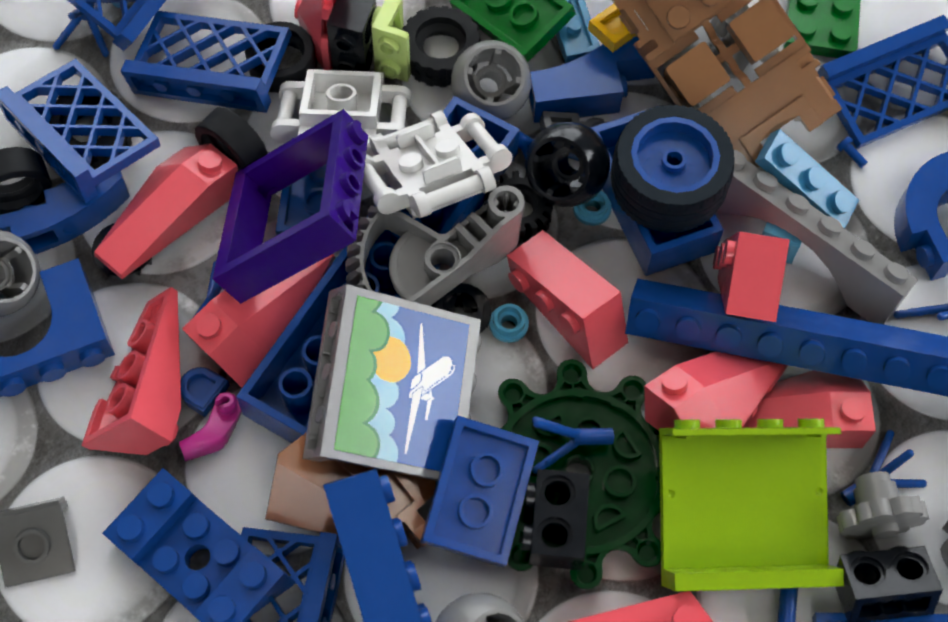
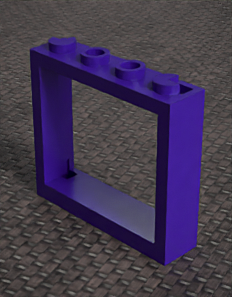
(250, 266)

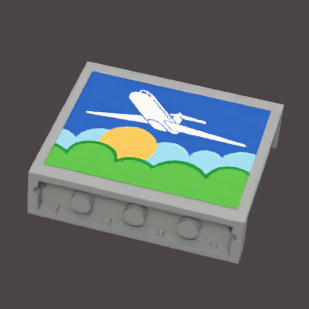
(390, 382)

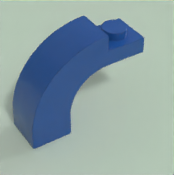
(917, 218)

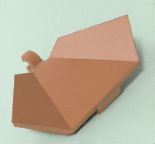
(301, 501)

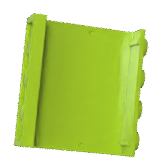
(745, 506)

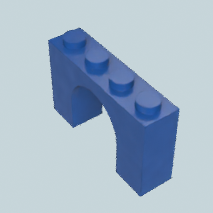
(73, 339)

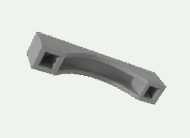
(866, 278)

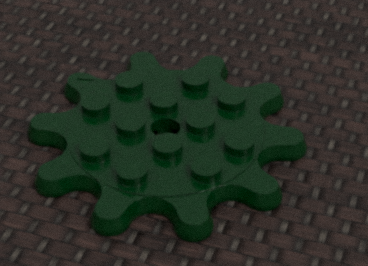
(622, 474)

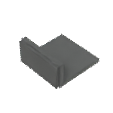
(34, 542)

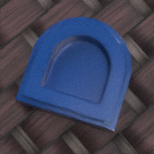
(200, 389)

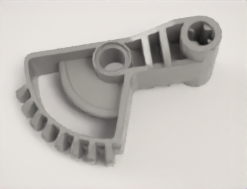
(467, 248)

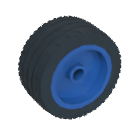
(672, 168)

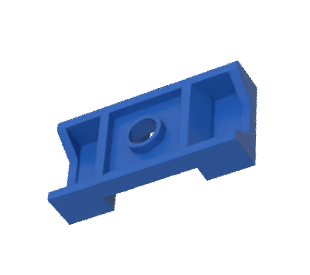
(171, 524)

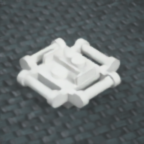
(333, 90)
(432, 165)

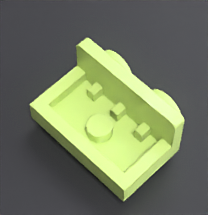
(390, 42)

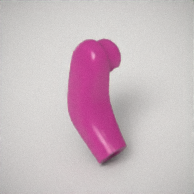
(216, 430)

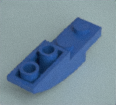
(64, 214)

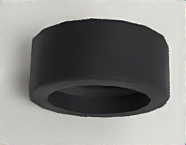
(300, 40)
(231, 137)
(25, 163)

